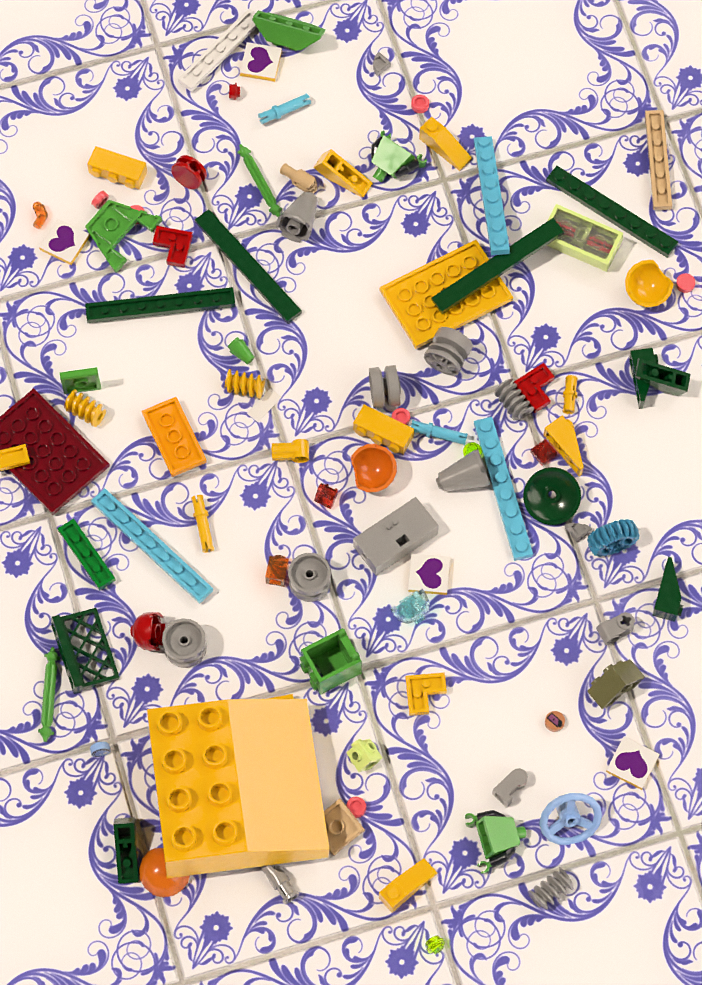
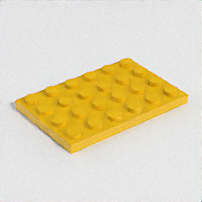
(412, 294)

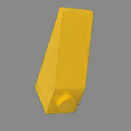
(443, 143)
(342, 173)
(563, 438)
(406, 885)

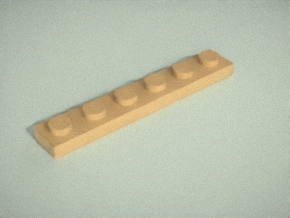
(658, 160)

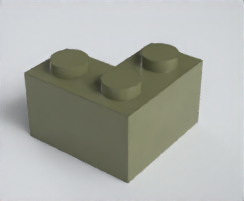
(614, 682)

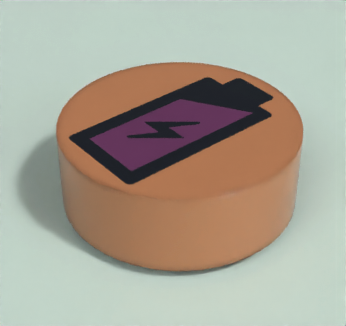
(554, 721)

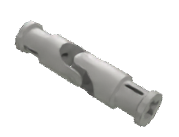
(280, 882)

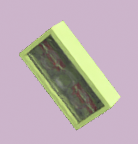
(585, 238)

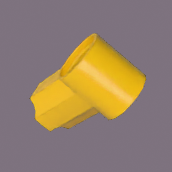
(296, 451)

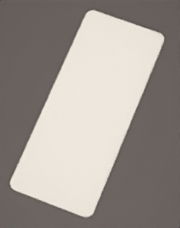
(267, 401)

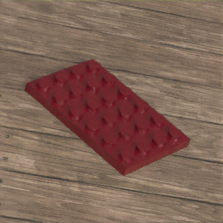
(58, 455)

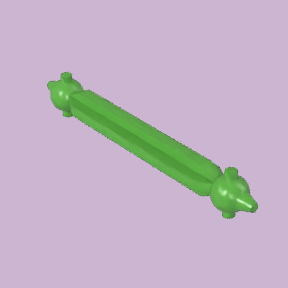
(259, 180)
(49, 694)

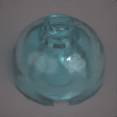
(412, 608)

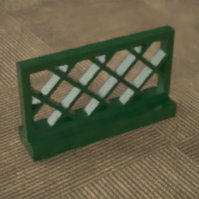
(68, 655)

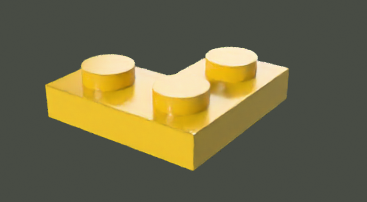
(419, 687)

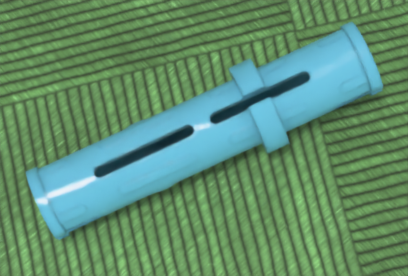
(278, 111)
(439, 432)

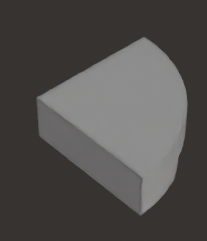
(380, 64)
(578, 530)

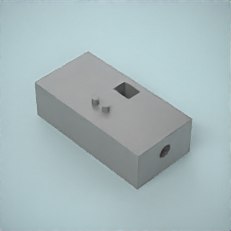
(395, 536)

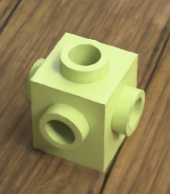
(364, 754)

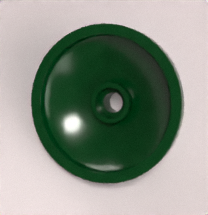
(549, 509)

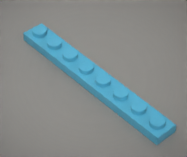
(491, 196)
(503, 489)
(152, 545)

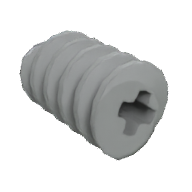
(511, 400)
(551, 888)

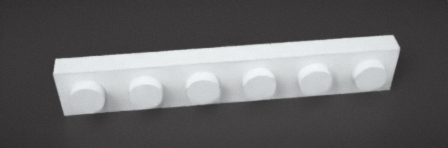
(218, 51)

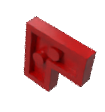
(178, 242)
(531, 386)

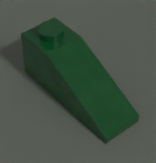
(662, 377)
(641, 387)
(669, 595)
(126, 850)

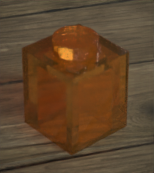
(277, 570)

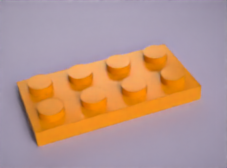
(174, 436)

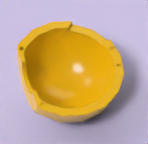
(647, 284)

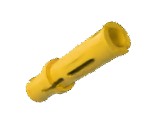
(202, 522)

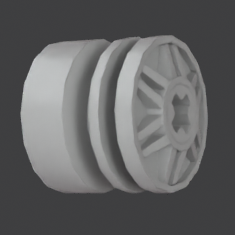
(448, 351)

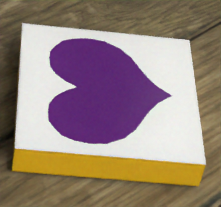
(260, 61)
(64, 241)
(429, 573)
(632, 763)

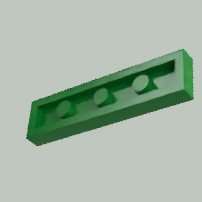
(86, 554)

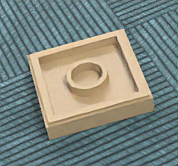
(341, 826)

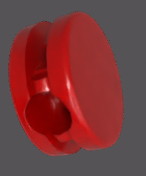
(189, 172)

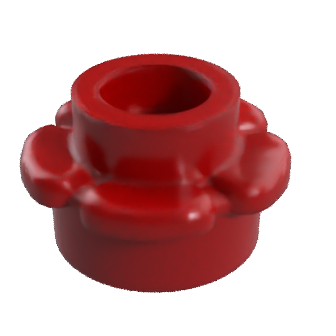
(234, 91)

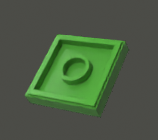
(81, 380)

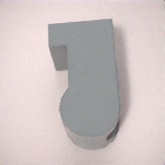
(514, 780)

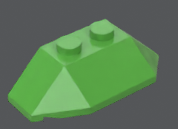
(286, 30)

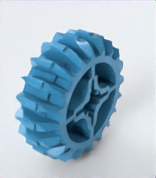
(613, 537)

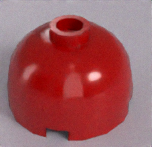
(148, 631)

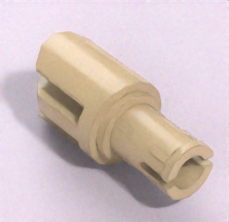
(300, 178)

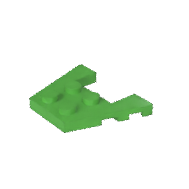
(111, 226)

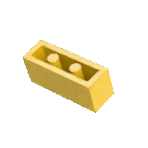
(117, 168)
(383, 429)

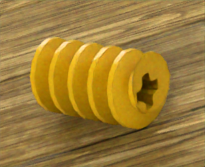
(244, 384)
(84, 409)

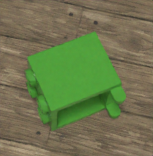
(335, 660)

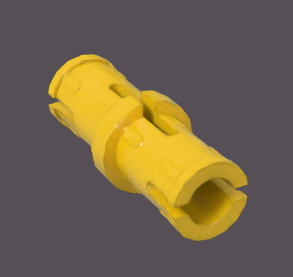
(570, 394)

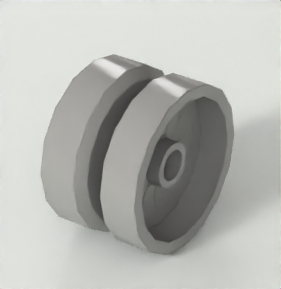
(386, 386)
(309, 577)
(186, 632)

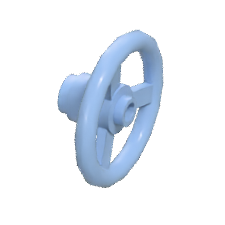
(569, 817)

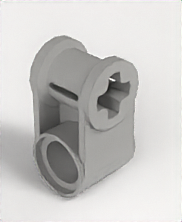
(613, 630)

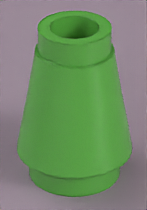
(241, 350)

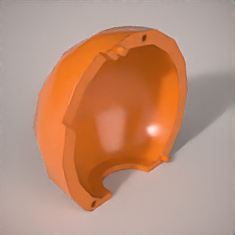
(373, 467)
(154, 877)

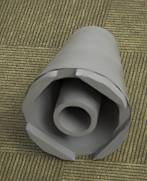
(298, 218)
(464, 474)

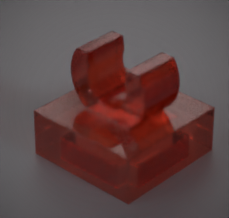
(543, 452)
(326, 495)

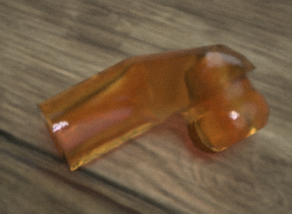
(41, 213)

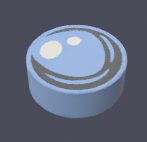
(100, 749)

